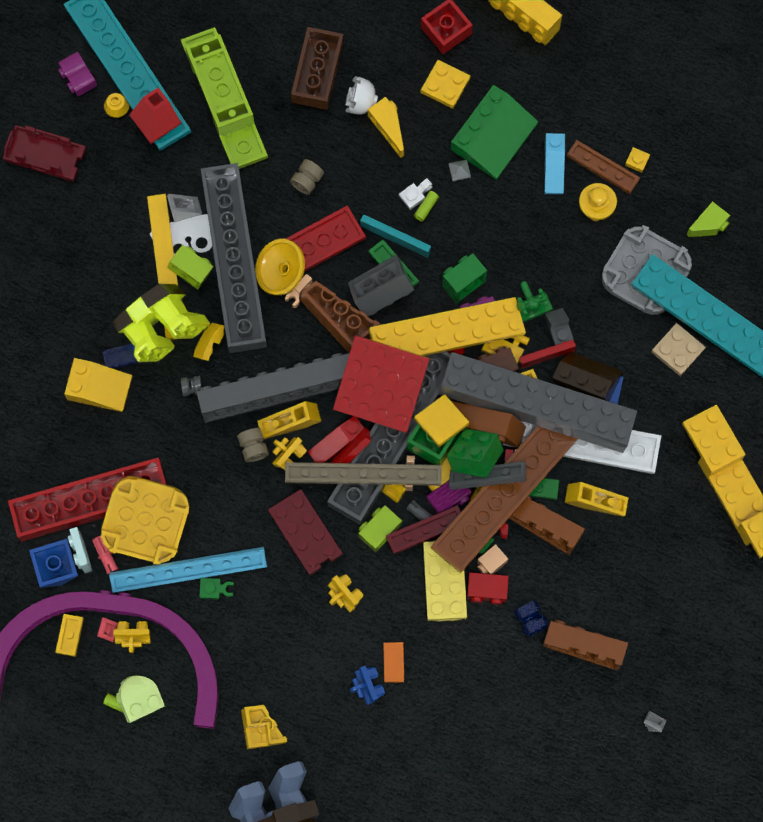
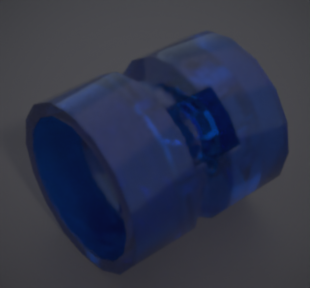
(531, 618)

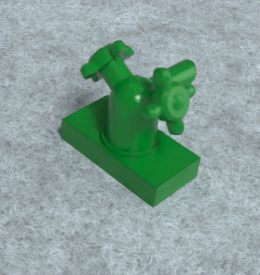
(533, 305)

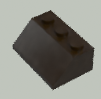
(587, 376)

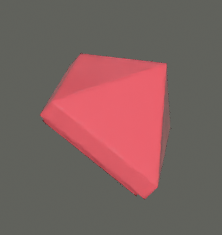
(107, 629)

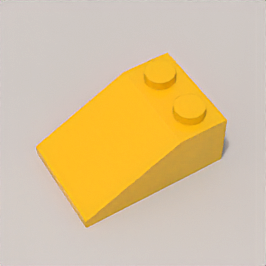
(97, 385)

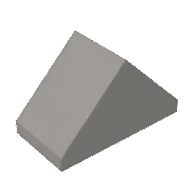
(184, 206)

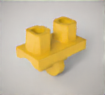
(293, 447)
(341, 594)
(132, 637)

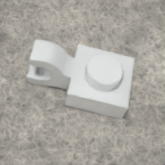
(414, 195)

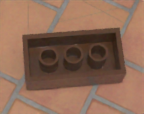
(317, 68)

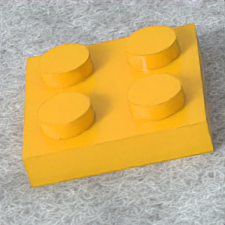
(445, 84)

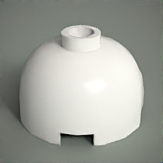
(360, 96)

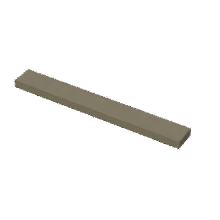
(363, 474)

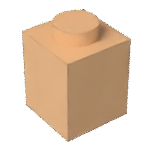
(492, 561)

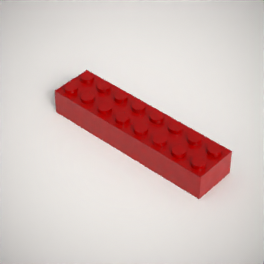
(74, 502)

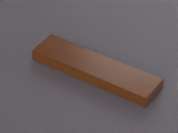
(603, 167)

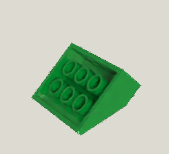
(494, 132)

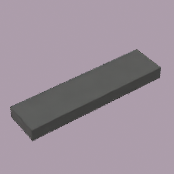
(499, 475)

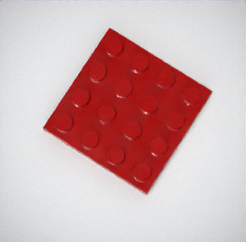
(381, 383)

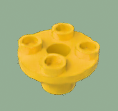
(597, 201)

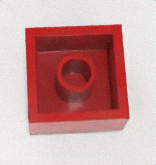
(446, 26)

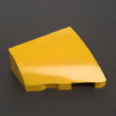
(260, 728)

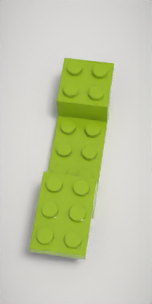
(224, 97)

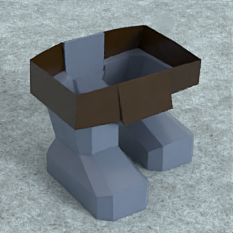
(286, 793)

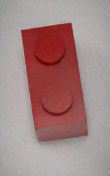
(487, 588)

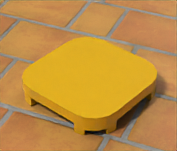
(144, 519)

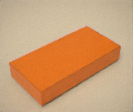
(393, 662)

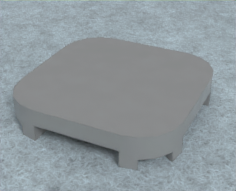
(629, 259)

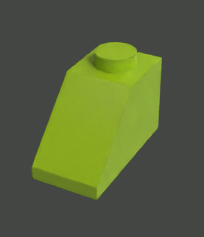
(709, 222)

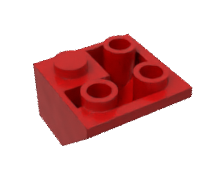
(155, 116)

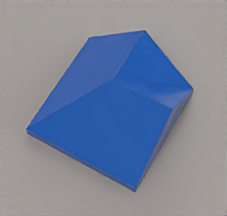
(54, 564)

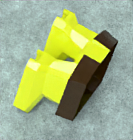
(163, 305)

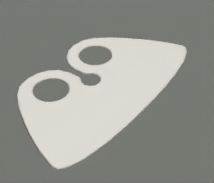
(194, 228)

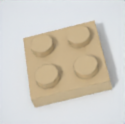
(678, 349)

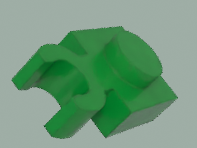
(212, 588)

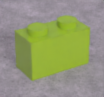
(190, 266)
(382, 524)

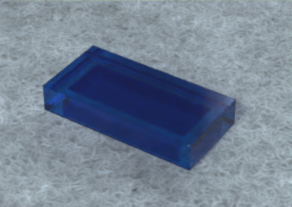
(119, 356)

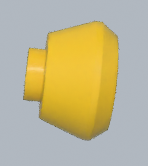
(116, 105)

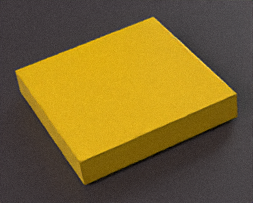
(441, 420)

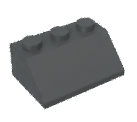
(380, 286)

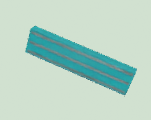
(395, 236)

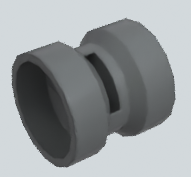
(195, 382)

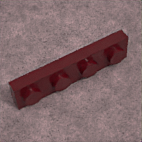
(422, 530)

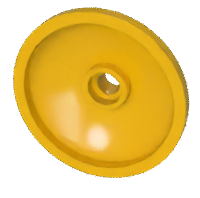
(272, 267)

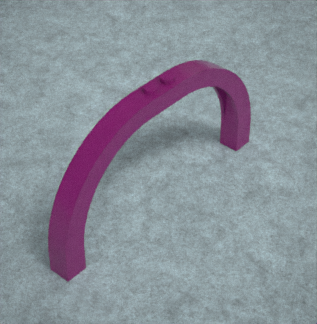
(125, 605)

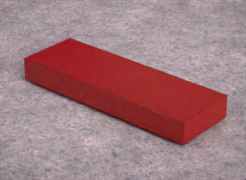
(547, 354)
(353, 447)

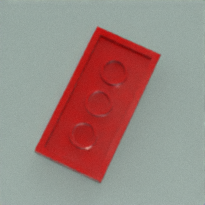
(328, 237)

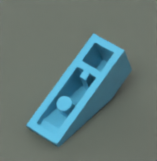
(554, 163)

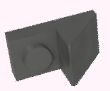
(559, 326)

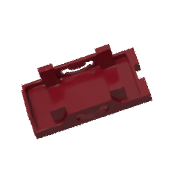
(43, 152)
(304, 532)

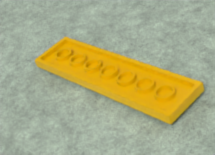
(453, 328)

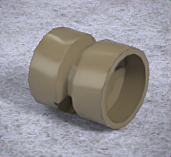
(308, 174)
(253, 446)

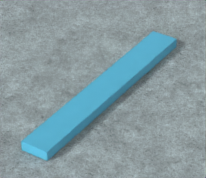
(188, 569)

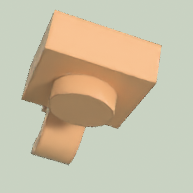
(296, 293)

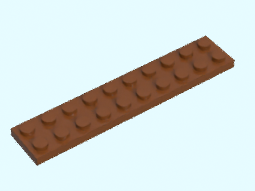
(497, 503)

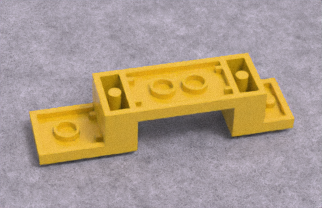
(728, 474)

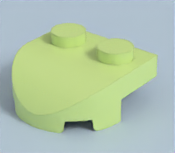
(138, 697)

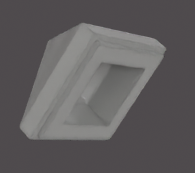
(459, 170)
(654, 722)

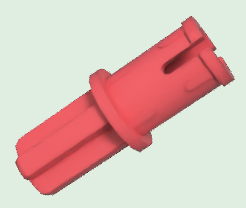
(104, 555)

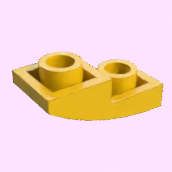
(211, 335)

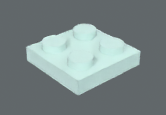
(81, 557)

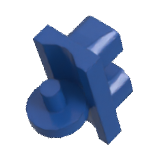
(364, 686)

